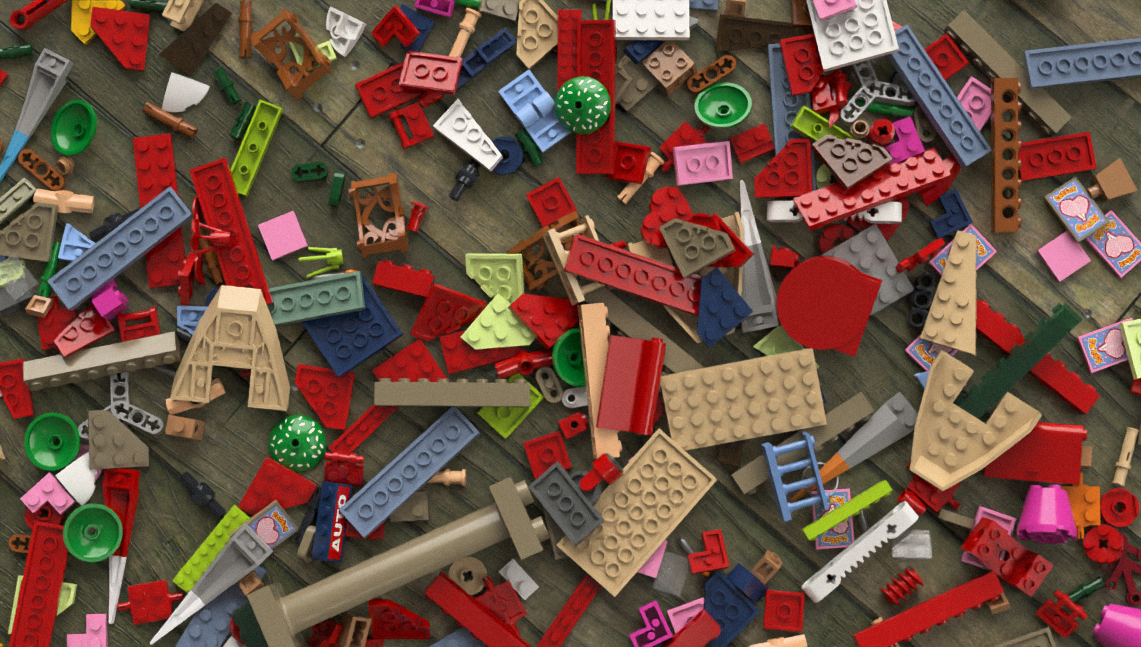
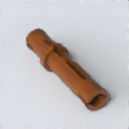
(245, 29)
(177, 124)
(211, 259)

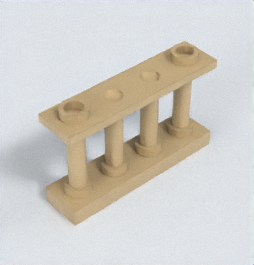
(182, 12)
(559, 255)

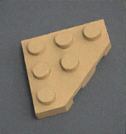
(535, 31)

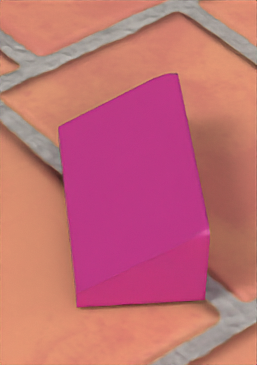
(440, 7)

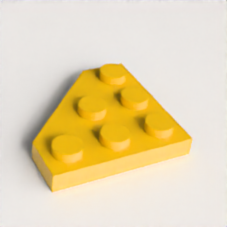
(82, 16)

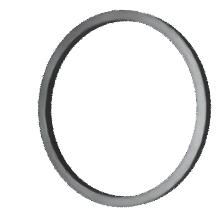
(819, 463)

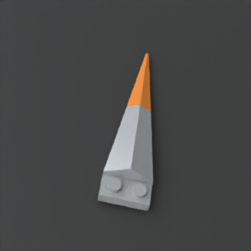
(887, 425)

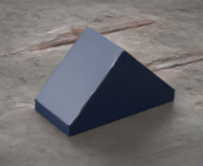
(747, 582)

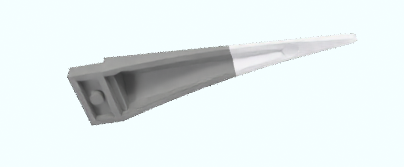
(756, 278)
(236, 559)

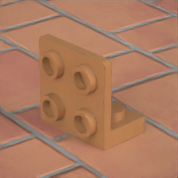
(670, 66)

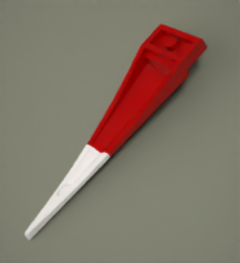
(121, 496)

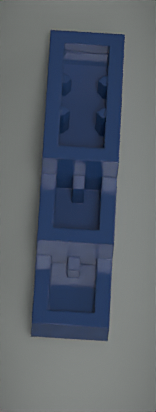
(485, 55)

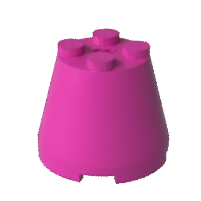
(1047, 516)
(1119, 627)

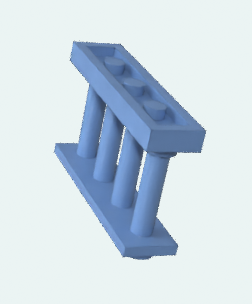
(776, 471)

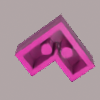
(906, 141)
(110, 301)
(655, 629)

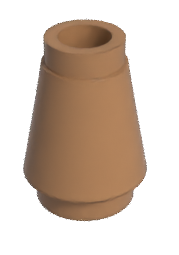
(859, 129)

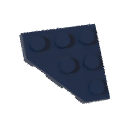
(718, 308)
(727, 608)

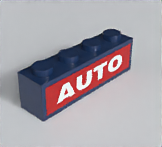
(331, 522)

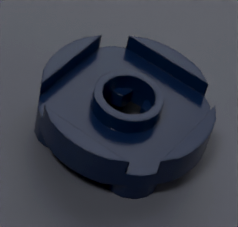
(515, 154)

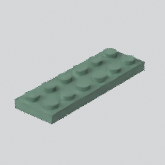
(317, 298)

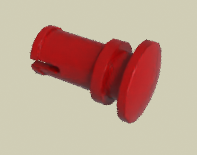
(416, 216)

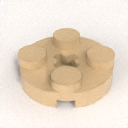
(478, 572)

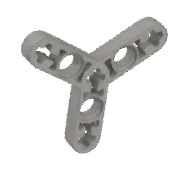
(864, 93)
(118, 401)

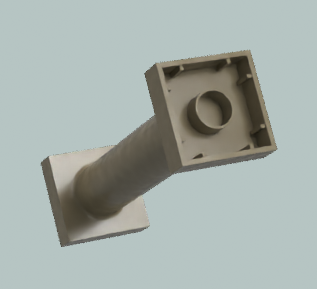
(286, 616)

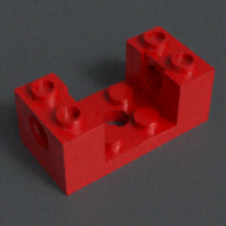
(1020, 568)

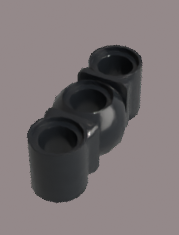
(918, 309)

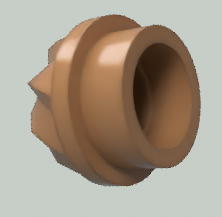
(65, 165)

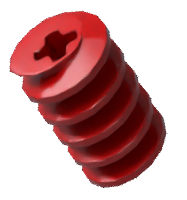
(881, 126)
(902, 586)

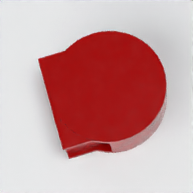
(827, 303)

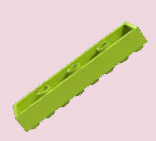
(815, 126)
(255, 145)
(847, 509)
(209, 549)

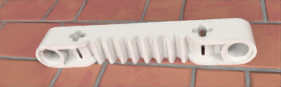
(887, 213)
(899, 518)

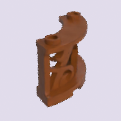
(267, 48)
(392, 192)
(526, 249)

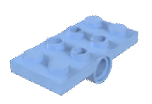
(534, 110)

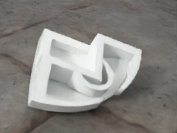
(344, 30)
(182, 93)
(79, 479)

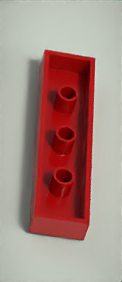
(567, 45)

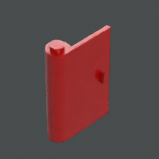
(631, 384)
(1045, 454)

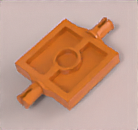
(1084, 505)

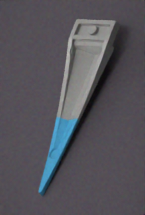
(44, 87)

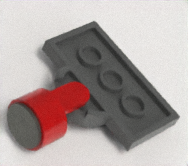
(573, 496)

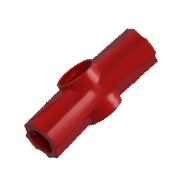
(524, 363)

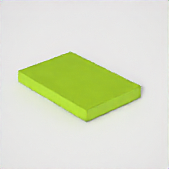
(507, 419)

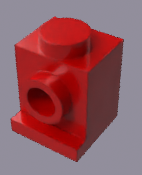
(783, 258)
(567, 430)

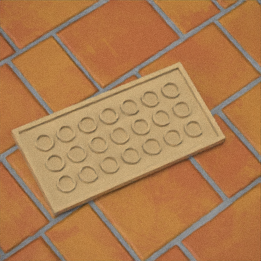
(743, 399)
(640, 511)

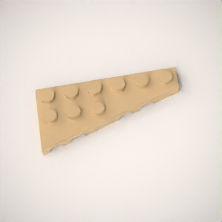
(954, 306)

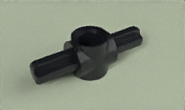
(465, 179)
(110, 224)
(202, 494)

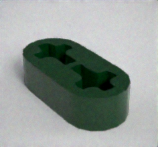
(308, 167)
(337, 189)

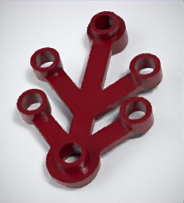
(1125, 565)

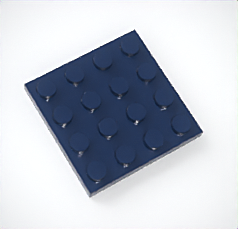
(355, 335)

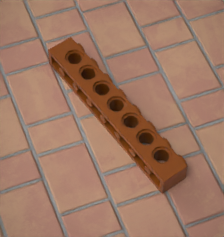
(998, 146)

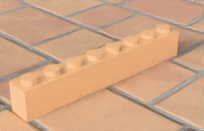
(594, 350)

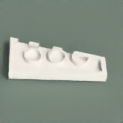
(466, 134)

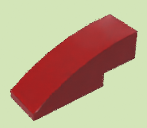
(930, 194)

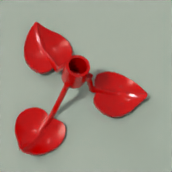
(219, 239)

